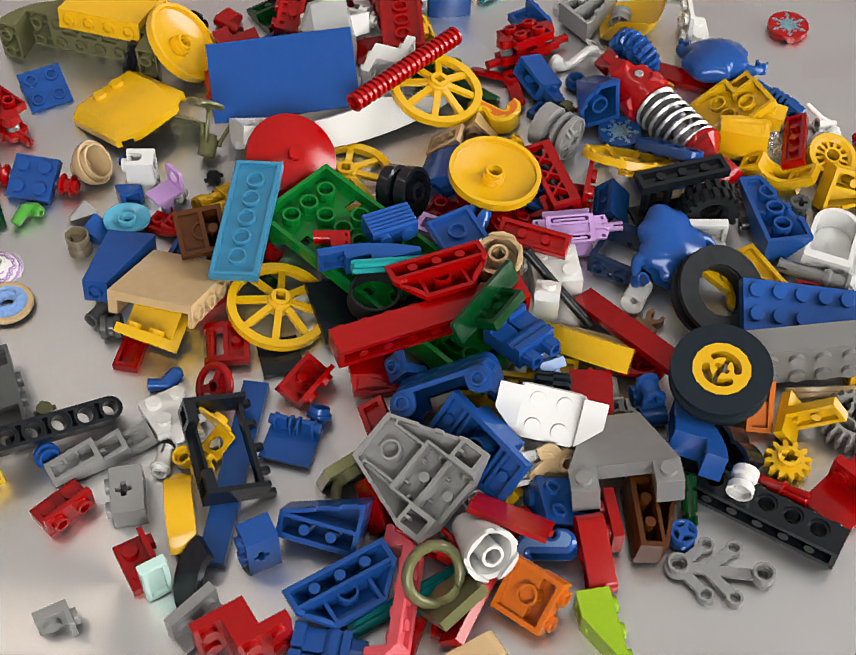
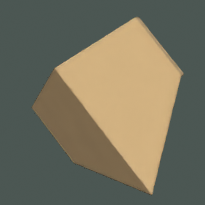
(477, 127)

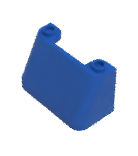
(477, 372)

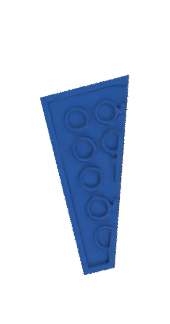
(786, 304)

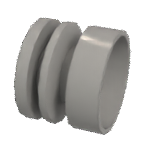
(559, 126)

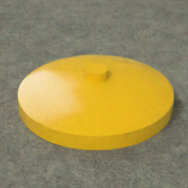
(179, 41)
(494, 173)

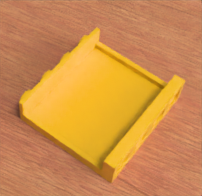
(107, 17)

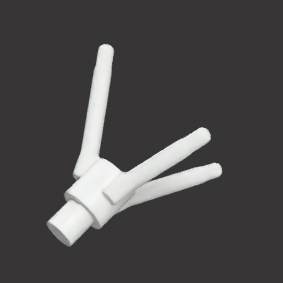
(820, 123)

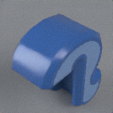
(560, 548)

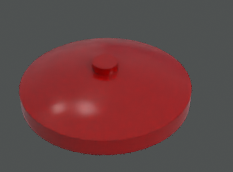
(295, 142)

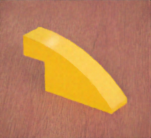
(593, 349)

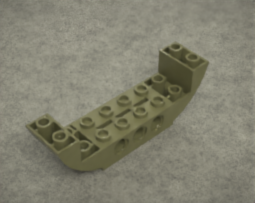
(40, 25)

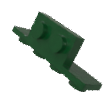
(490, 305)

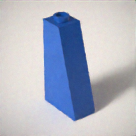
(113, 259)

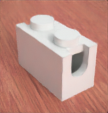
(141, 168)

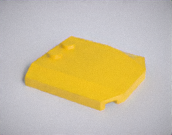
(128, 108)

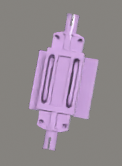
(581, 225)

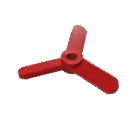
(508, 80)

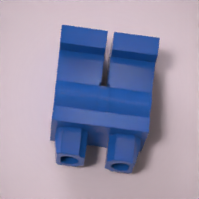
(523, 339)
(320, 641)

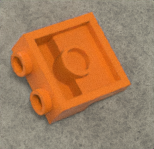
(532, 596)

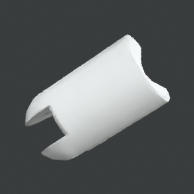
(635, 298)

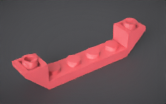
(402, 611)

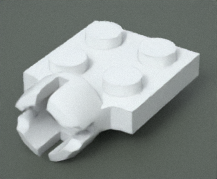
(162, 414)

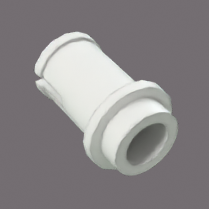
(161, 466)

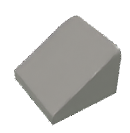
(83, 209)

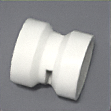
(742, 483)

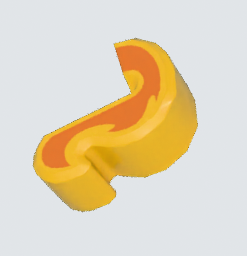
(501, 120)

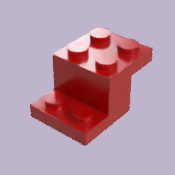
(239, 630)

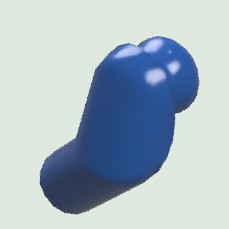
(170, 379)

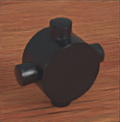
(213, 177)

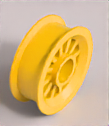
(830, 148)

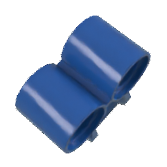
(649, 399)

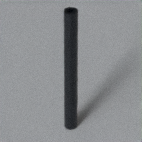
(564, 295)

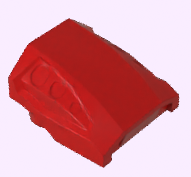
(371, 379)

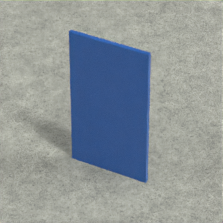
(282, 74)

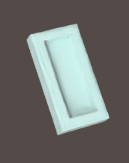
(155, 577)

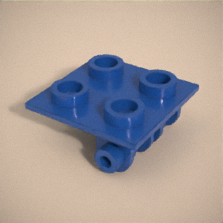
(44, 88)
(291, 440)

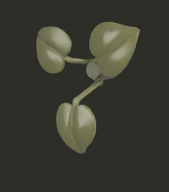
(208, 142)

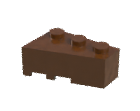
(646, 521)

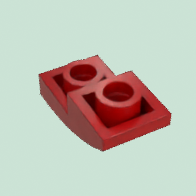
(161, 224)

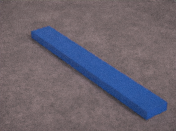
(233, 471)

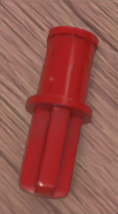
(780, 488)

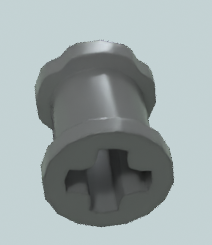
(802, 207)

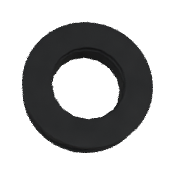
(685, 284)

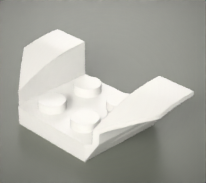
(550, 413)

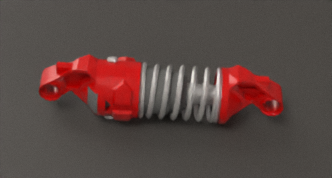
(655, 106)

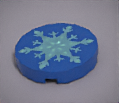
(619, 132)

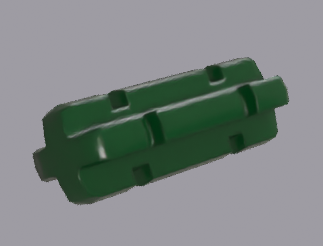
(689, 505)

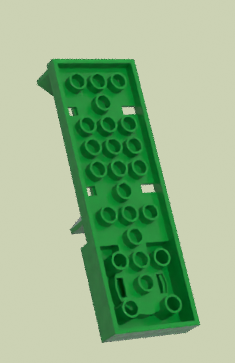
(321, 204)

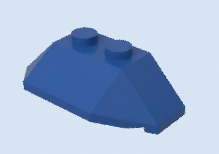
(345, 587)

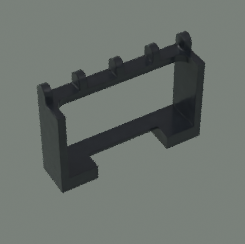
(205, 477)

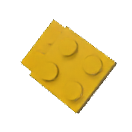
(155, 327)

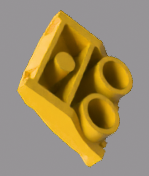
(742, 136)

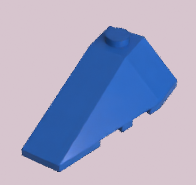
(772, 222)

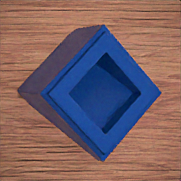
(130, 193)
(96, 229)

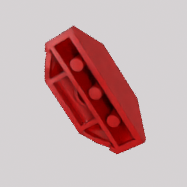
(440, 271)

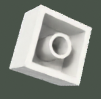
(565, 271)

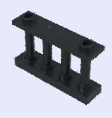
(674, 176)

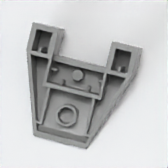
(624, 449)

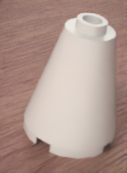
(484, 547)

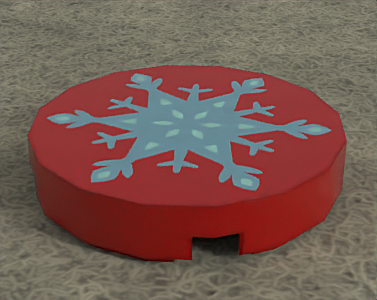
(787, 26)

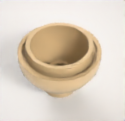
(91, 163)

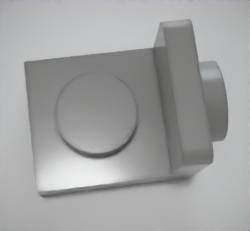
(55, 616)

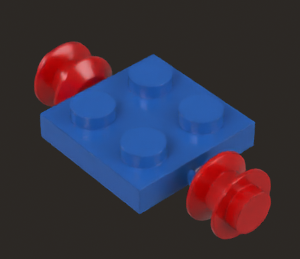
(36, 179)

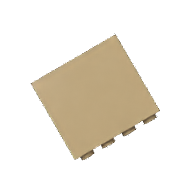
(169, 284)

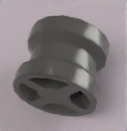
(107, 325)

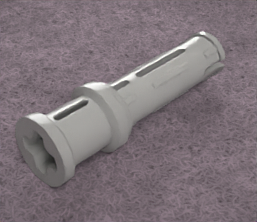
(825, 277)

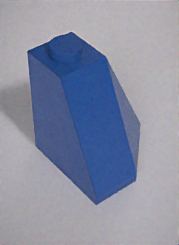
(598, 99)

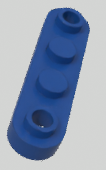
(663, 149)

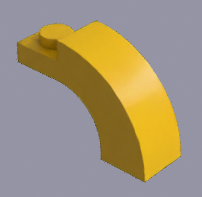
(785, 182)
(179, 511)

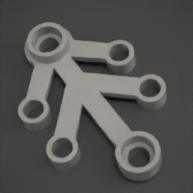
(715, 572)

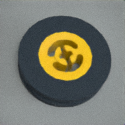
(733, 396)

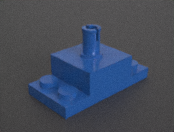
(492, 434)

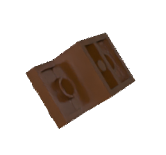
(197, 230)

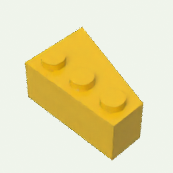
(836, 187)

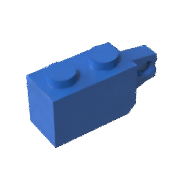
(538, 78)

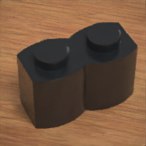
(739, 447)

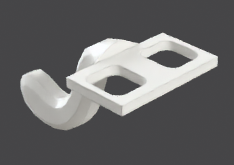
(594, 49)

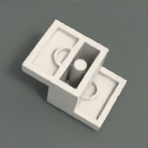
(383, 57)

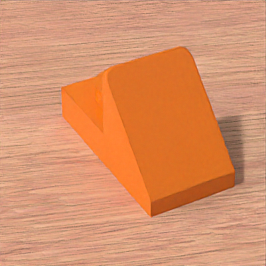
(763, 420)

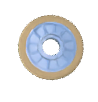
(22, 302)

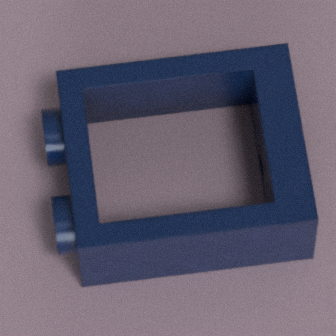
(604, 265)

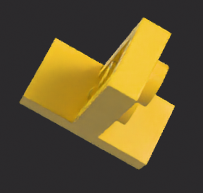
(796, 416)

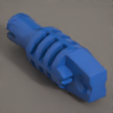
(785, 99)

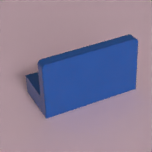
(611, 200)

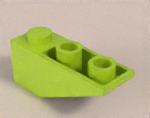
(599, 622)

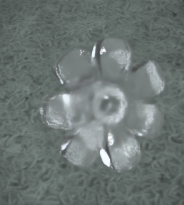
(775, 144)

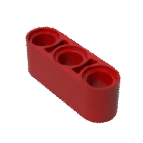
(595, 551)

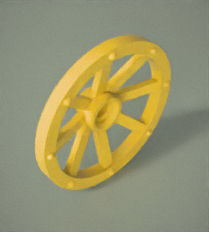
(439, 86)
(624, 159)
(354, 171)
(278, 303)

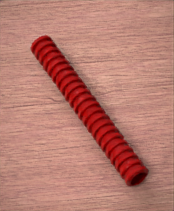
(403, 69)

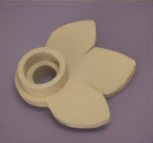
(552, 461)

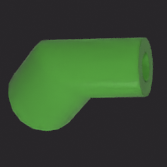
(27, 210)

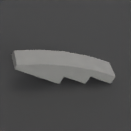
(93, 457)

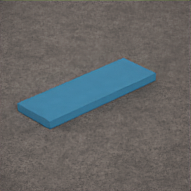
(246, 221)

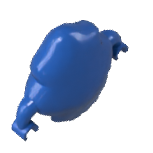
(716, 59)
(664, 242)

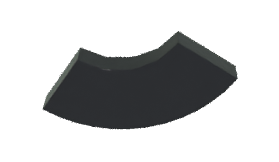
(191, 569)

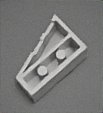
(584, 16)

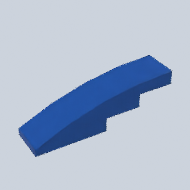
(341, 255)

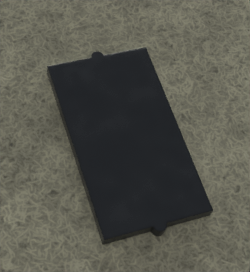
(329, 305)

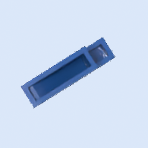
(697, 442)

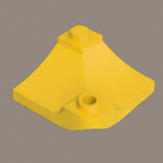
(739, 97)

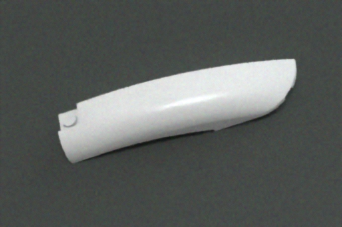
(346, 125)

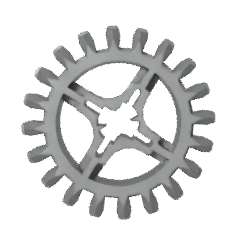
(843, 433)

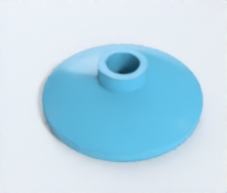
(127, 217)

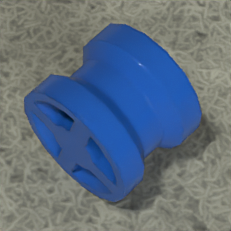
(683, 529)

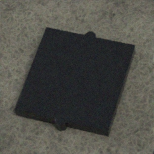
(278, 363)

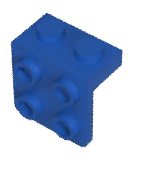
(551, 500)

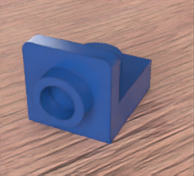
(399, 369)

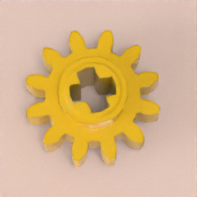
(787, 462)

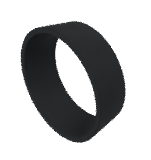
(361, 311)

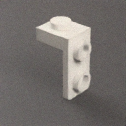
(547, 300)

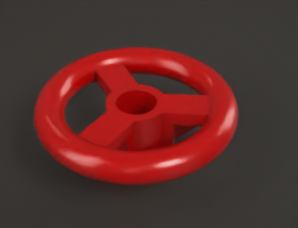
(221, 382)

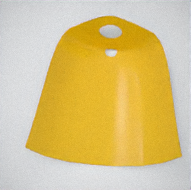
(643, 19)

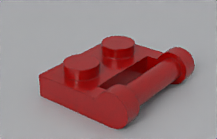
(235, 347)

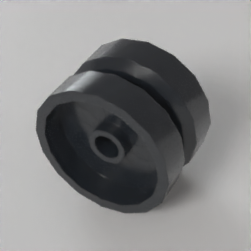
(402, 184)

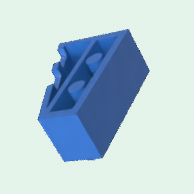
(327, 524)

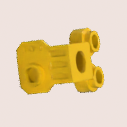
(220, 429)

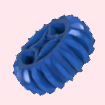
(635, 48)

